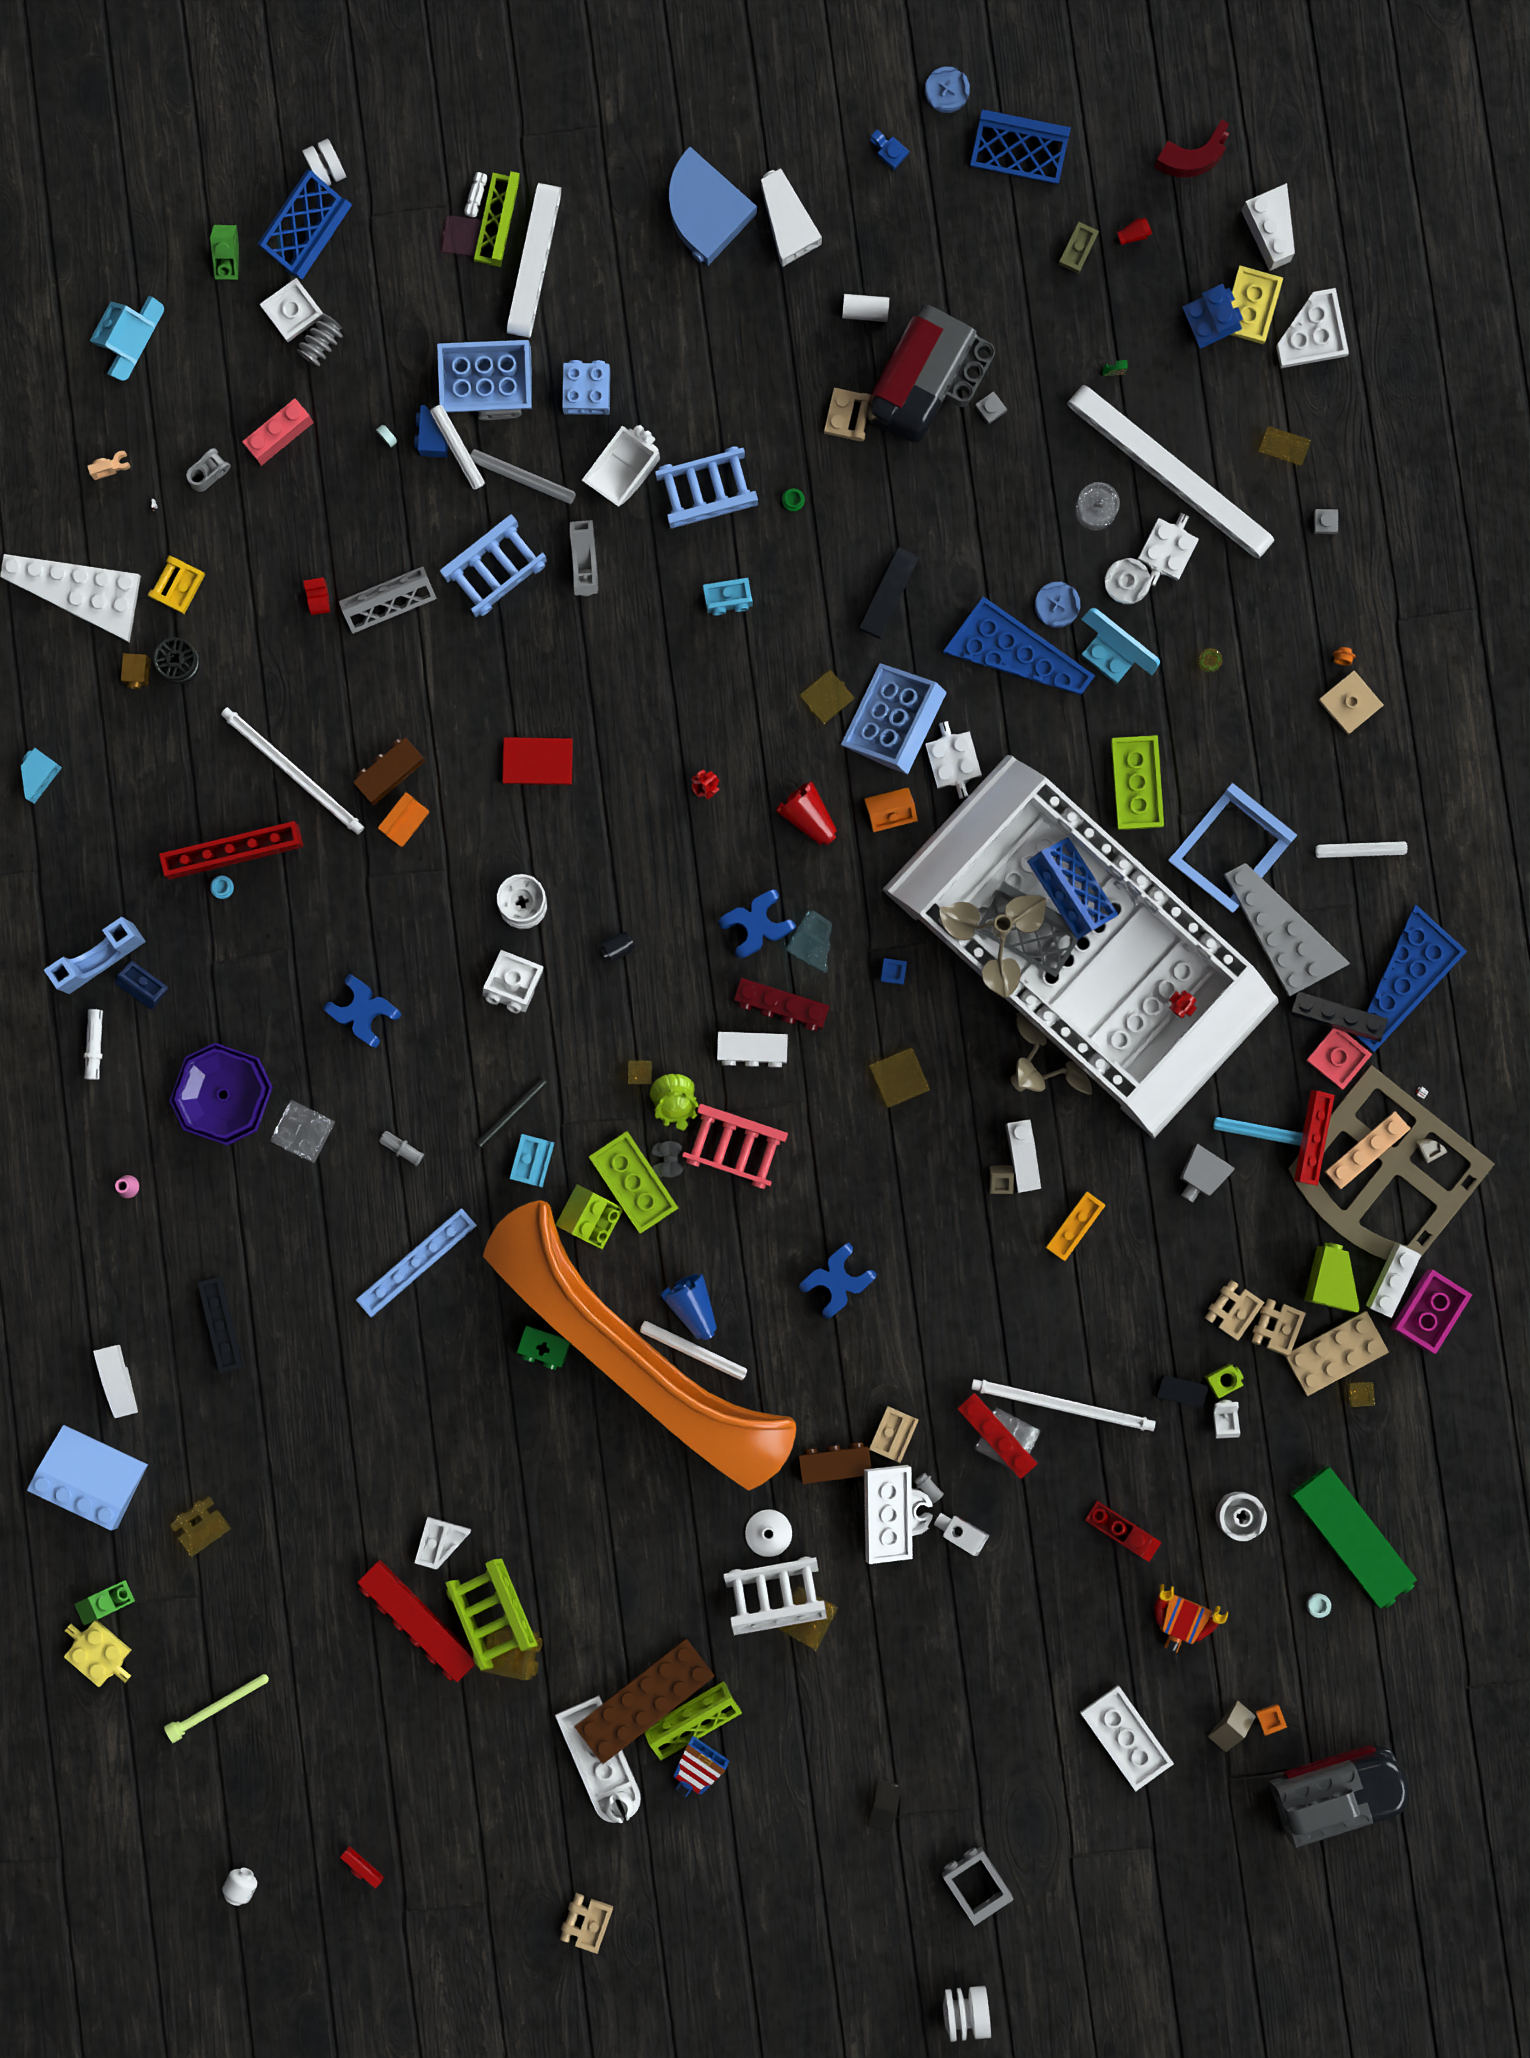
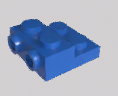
(1213, 316)

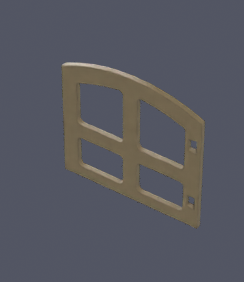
(1393, 1162)

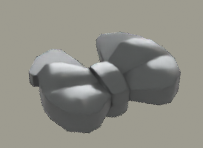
(670, 1152)

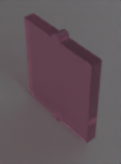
(461, 236)

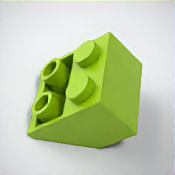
(589, 1216)

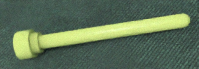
(176, 1730)

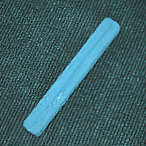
(1257, 1131)

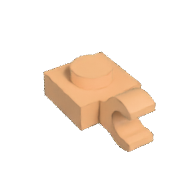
(103, 468)

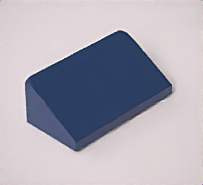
(141, 985)

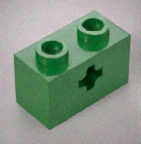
(533, 1337)

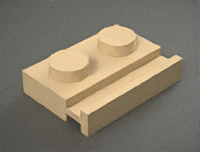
(893, 1434)

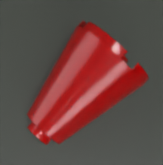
(809, 814)

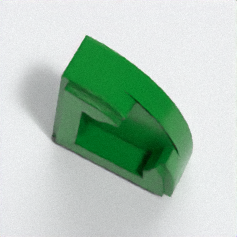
(1118, 369)

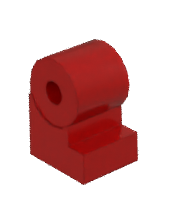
(317, 596)

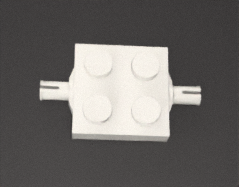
(1168, 549)
(953, 760)

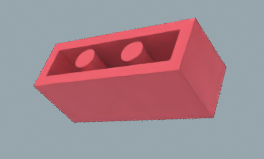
(278, 432)

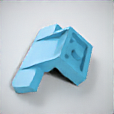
(126, 334)
(1114, 649)

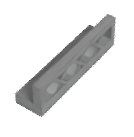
(387, 592)

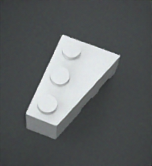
(1271, 226)

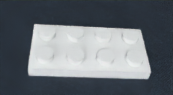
(1126, 1738)

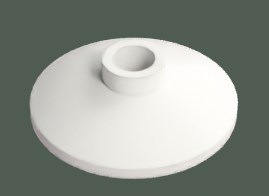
(764, 1521)

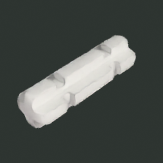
(475, 194)

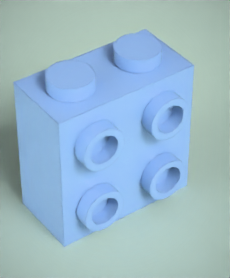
(586, 388)

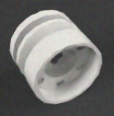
(516, 889)
(967, 2013)

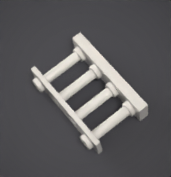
(789, 1613)

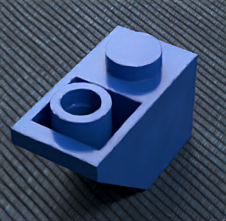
(430, 439)

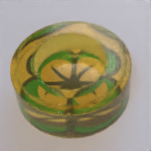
(1210, 660)

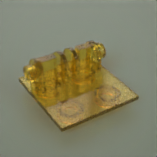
(810, 1632)

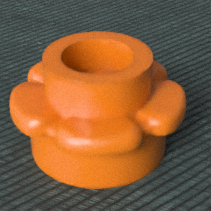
(1343, 656)

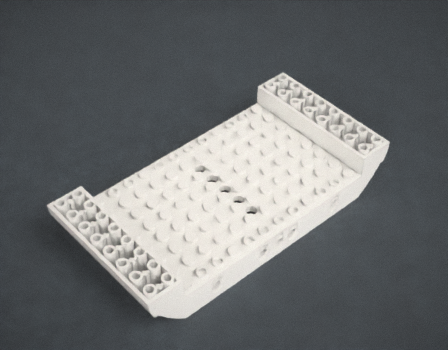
(1114, 998)

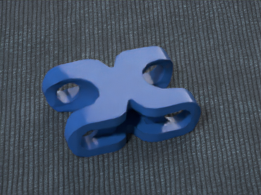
(756, 924)
(362, 1011)
(837, 1281)

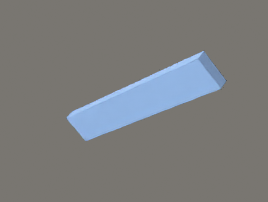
(416, 1262)

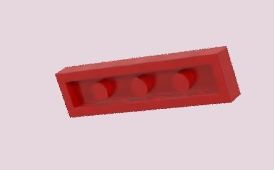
(1314, 1138)
(997, 1436)

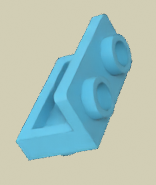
(728, 596)

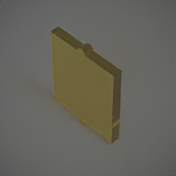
(827, 696)

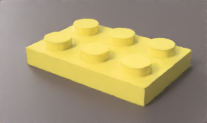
(1256, 298)

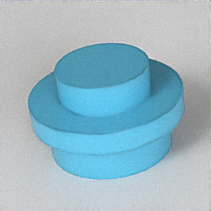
(222, 887)

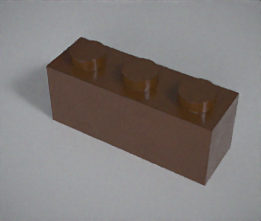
(388, 770)
(834, 1463)

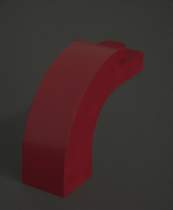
(1190, 163)

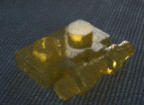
(203, 1533)

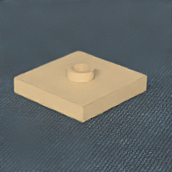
(1350, 702)

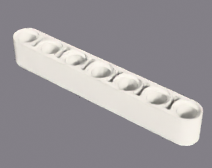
(534, 260)

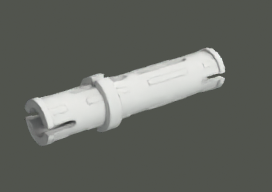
(93, 1045)

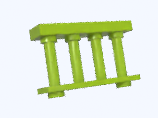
(513, 1616)

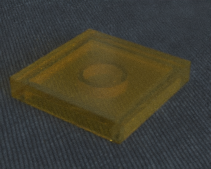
(899, 1077)

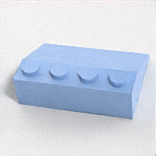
(485, 376)
(894, 717)
(87, 1478)

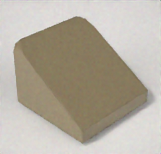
(1001, 1179)

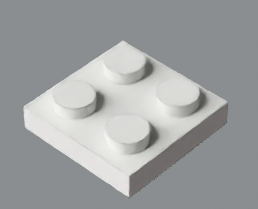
(292, 310)

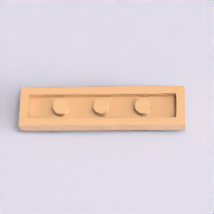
(1367, 1150)

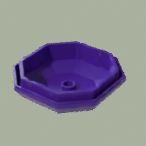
(198, 1091)

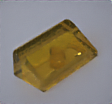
(1284, 445)

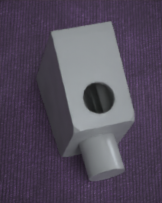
(1203, 1173)

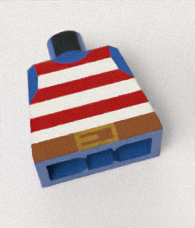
(699, 1768)

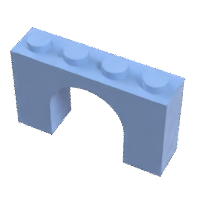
(120, 940)

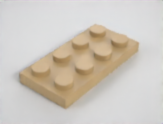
(1336, 1353)

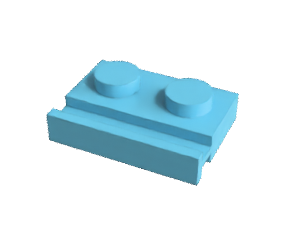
(532, 1160)

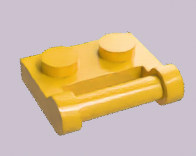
(182, 588)

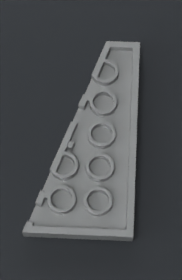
(1289, 941)

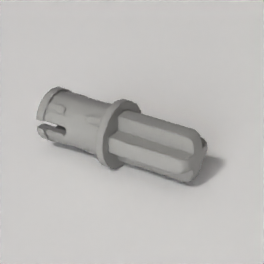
(401, 1148)

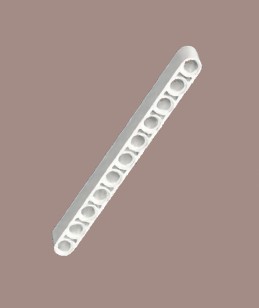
(1170, 471)

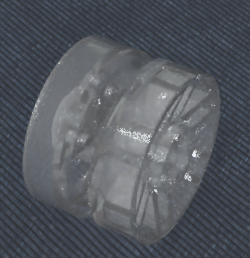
(1096, 517)

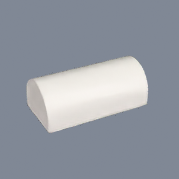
(865, 307)

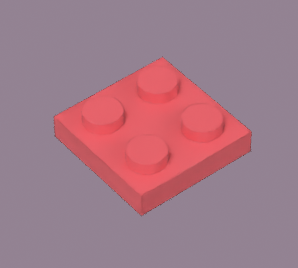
(1338, 1057)

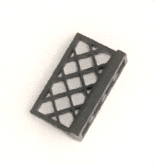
(1051, 917)

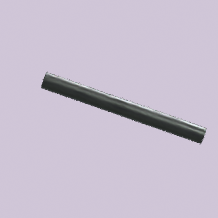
(511, 1112)

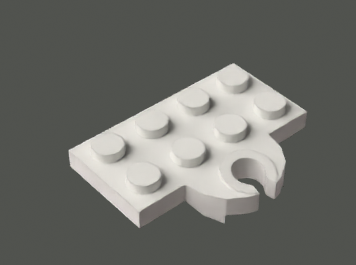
(892, 1514)

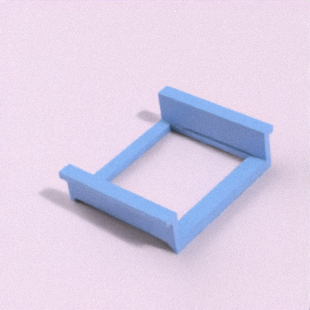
(1258, 814)

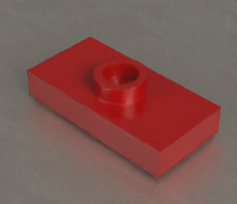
(361, 1867)

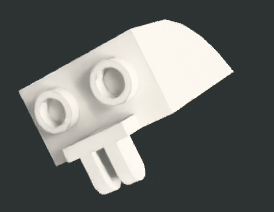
(623, 464)

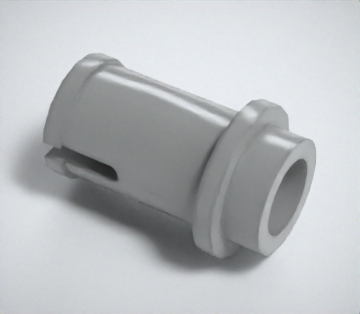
(928, 1487)

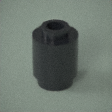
(616, 947)

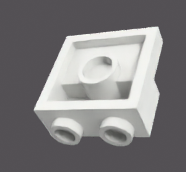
(512, 982)

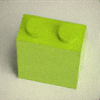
(1332, 1279)

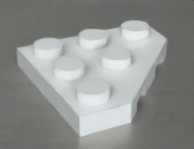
(1315, 332)

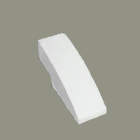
(116, 1381)

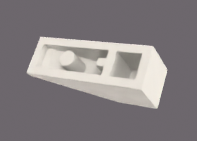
(1023, 1155)

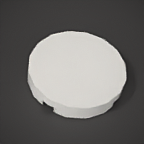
(1127, 581)

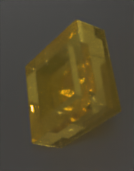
(640, 1072)
(1361, 1394)

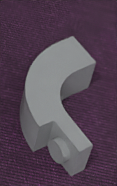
(584, 558)

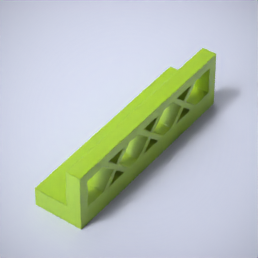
(505, 218)
(689, 1718)

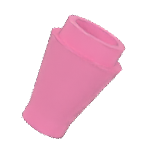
(131, 1189)

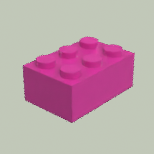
(1431, 1311)

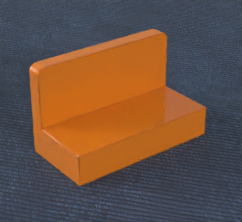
(891, 809)
(403, 819)

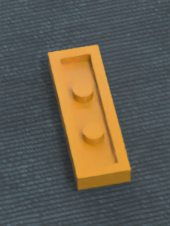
(1075, 1226)

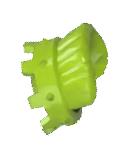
(674, 1099)

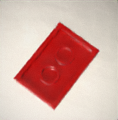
(537, 761)

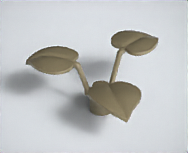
(1023, 911)
(1029, 1078)

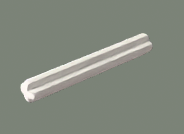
(457, 446)
(1361, 849)

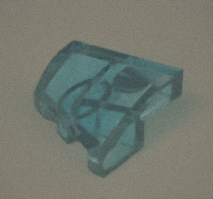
(812, 941)

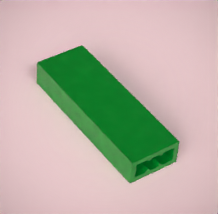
(1353, 1537)

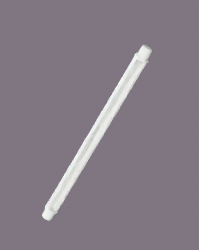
(295, 773)
(1063, 1405)

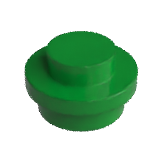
(793, 500)

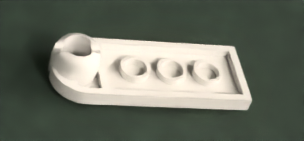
(603, 1782)

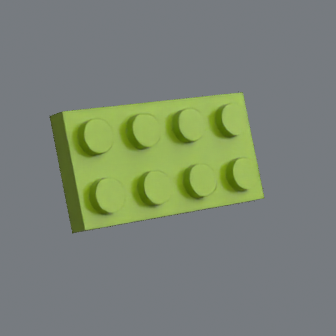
(1137, 782)
(633, 1182)

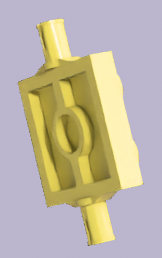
(97, 1653)

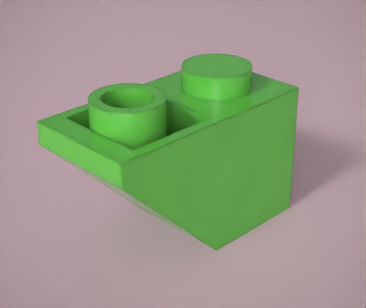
(225, 251)
(104, 1602)

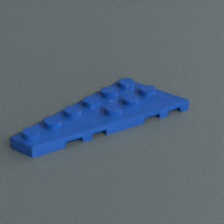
(1005, 644)
(1416, 966)

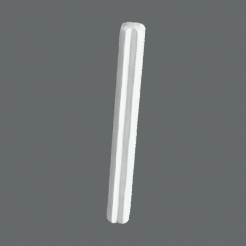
(693, 1350)

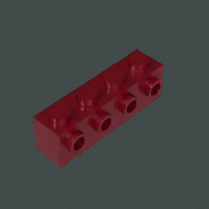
(781, 1003)

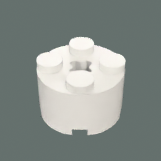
(1250, 1506)

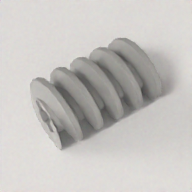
(320, 340)

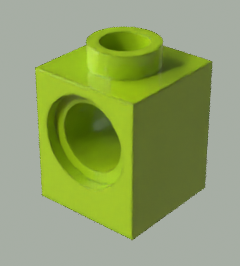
(1214, 1380)

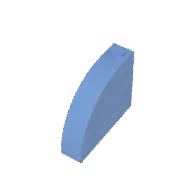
(706, 207)

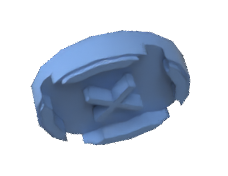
(947, 89)
(1057, 604)

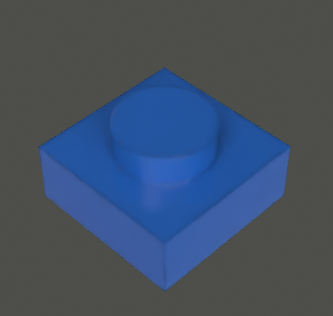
(893, 971)

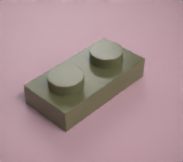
(1078, 247)

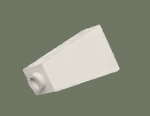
(789, 221)

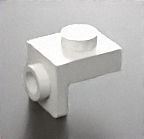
(1226, 1419)

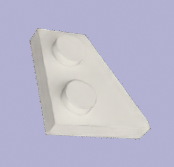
(439, 1542)

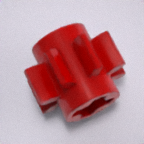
(705, 784)
(1182, 1004)

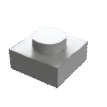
(990, 408)
(1325, 521)

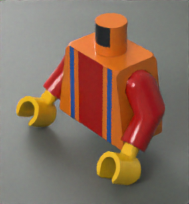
(1184, 1619)

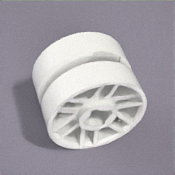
(325, 162)

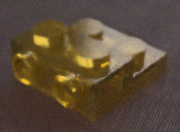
(514, 1662)

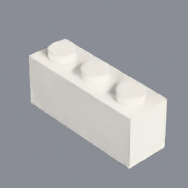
(752, 1049)
(1393, 1280)

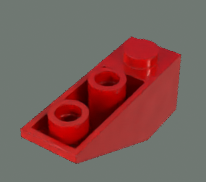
(1123, 1531)

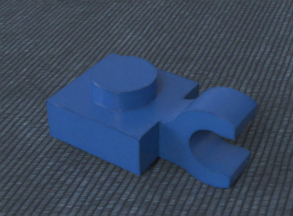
(891, 151)

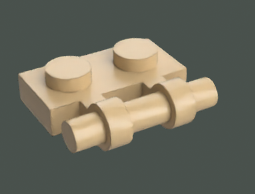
(1239, 1315)
(1285, 1329)
(593, 1926)

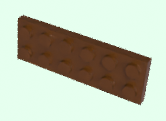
(644, 1701)

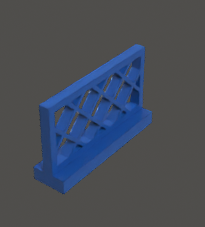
(1025, 127)
(320, 232)
(1064, 892)

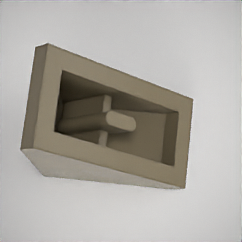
(1232, 1727)

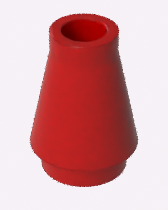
(1135, 231)

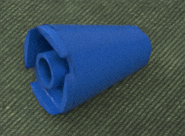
(692, 1305)

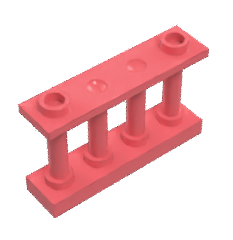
(752, 1130)

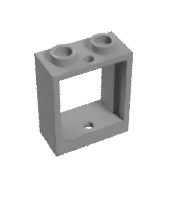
(989, 1906)

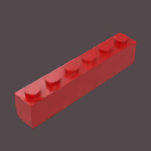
(231, 850)
(417, 1620)

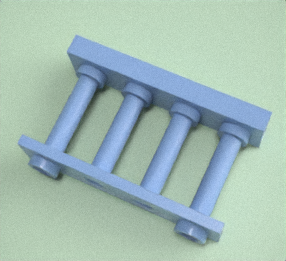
(722, 503)
(490, 543)

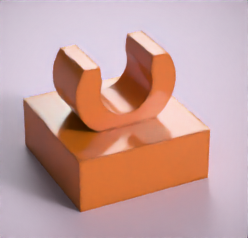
(1271, 1719)

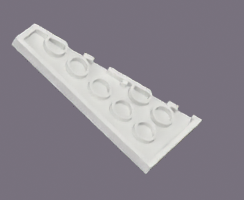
(91, 593)

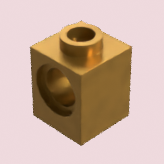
(135, 670)

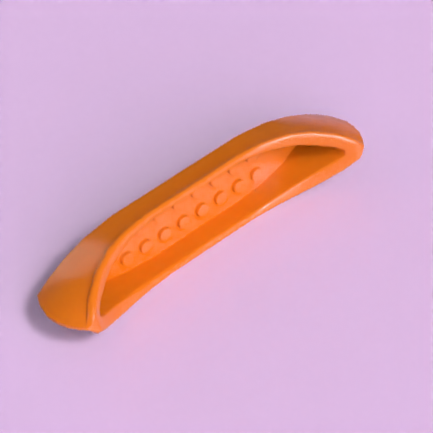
(535, 1265)

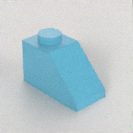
(37, 774)

